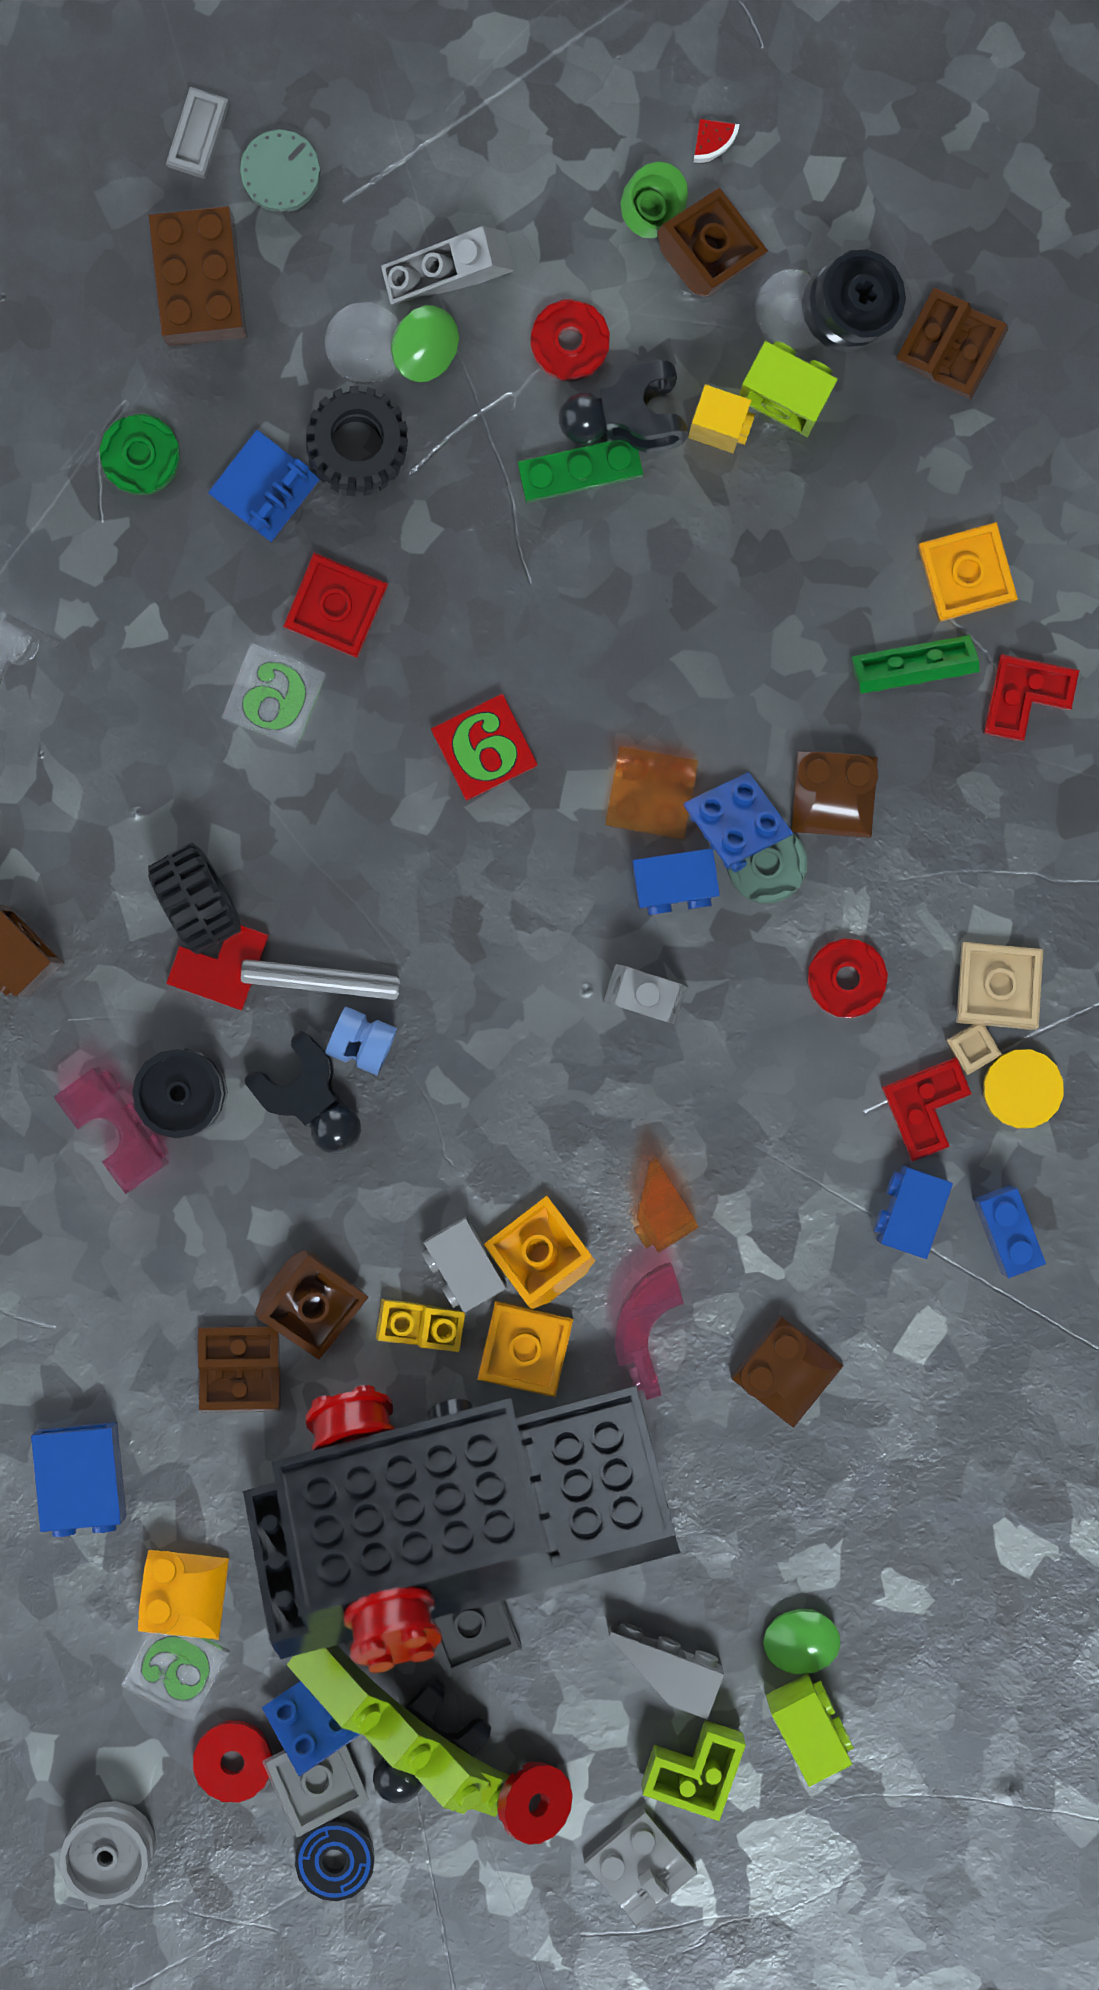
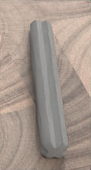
(320, 979)

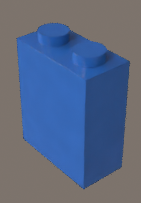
(78, 1478)

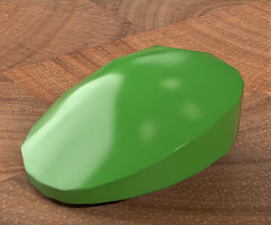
(653, 197)
(424, 343)
(801, 1641)

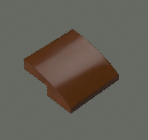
(952, 343)
(239, 1369)

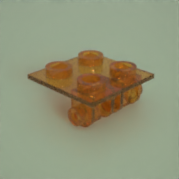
(651, 792)

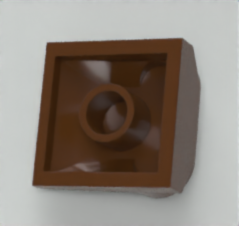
(709, 243)
(834, 794)
(309, 1303)
(787, 1371)

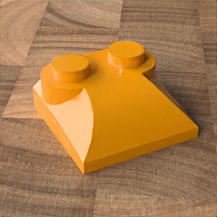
(540, 1254)
(183, 1594)

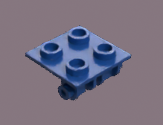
(264, 485)
(737, 820)
(305, 1728)

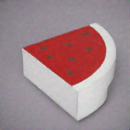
(713, 139)

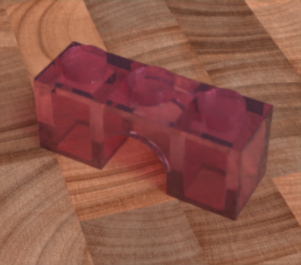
(137, 1154)

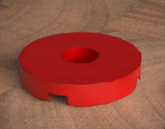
(570, 364)
(870, 971)
(215, 1777)
(552, 1811)

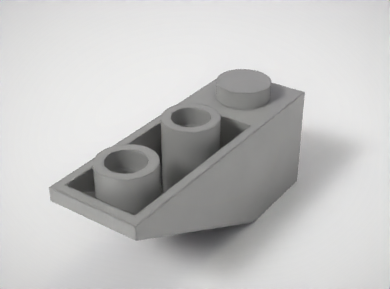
(449, 265)
(678, 1676)

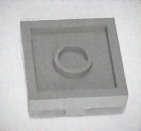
(319, 1793)
(640, 1866)

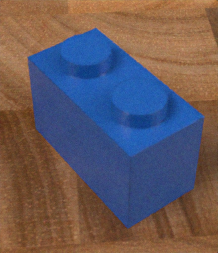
(676, 879)
(912, 1211)
(1009, 1231)

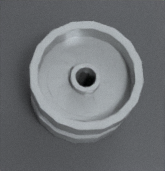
(101, 1876)

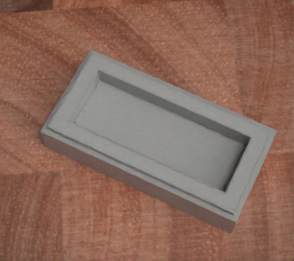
(197, 133)

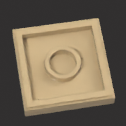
(999, 986)

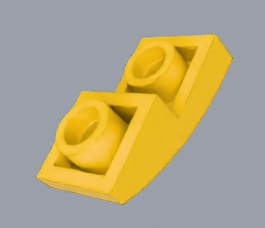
(420, 1325)

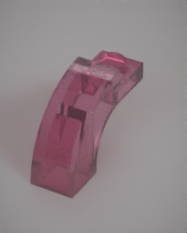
(639, 1311)

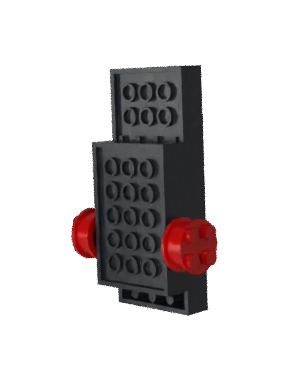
(447, 1516)

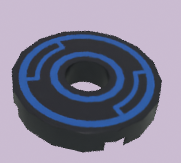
(329, 1882)

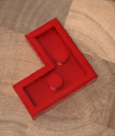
(1017, 686)
(219, 977)
(915, 1101)

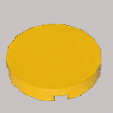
(1023, 1088)

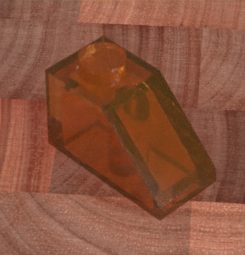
(661, 1210)

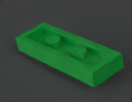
(579, 470)
(915, 664)

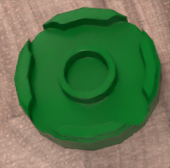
(139, 454)

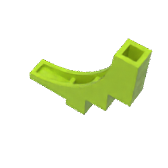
(400, 1737)

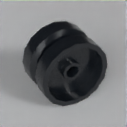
(853, 300)
(155, 1092)

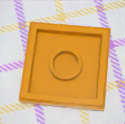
(967, 572)
(525, 1348)

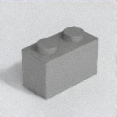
(464, 1265)

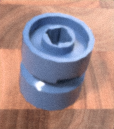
(361, 1041)

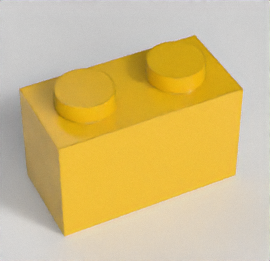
(721, 419)

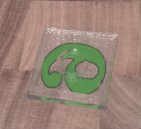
(274, 695)
(175, 1672)

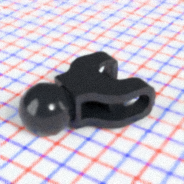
(624, 411)
(310, 1098)
(401, 1787)

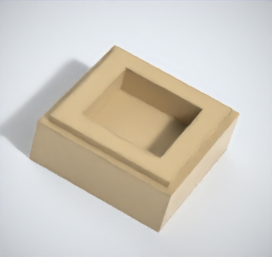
(973, 1047)

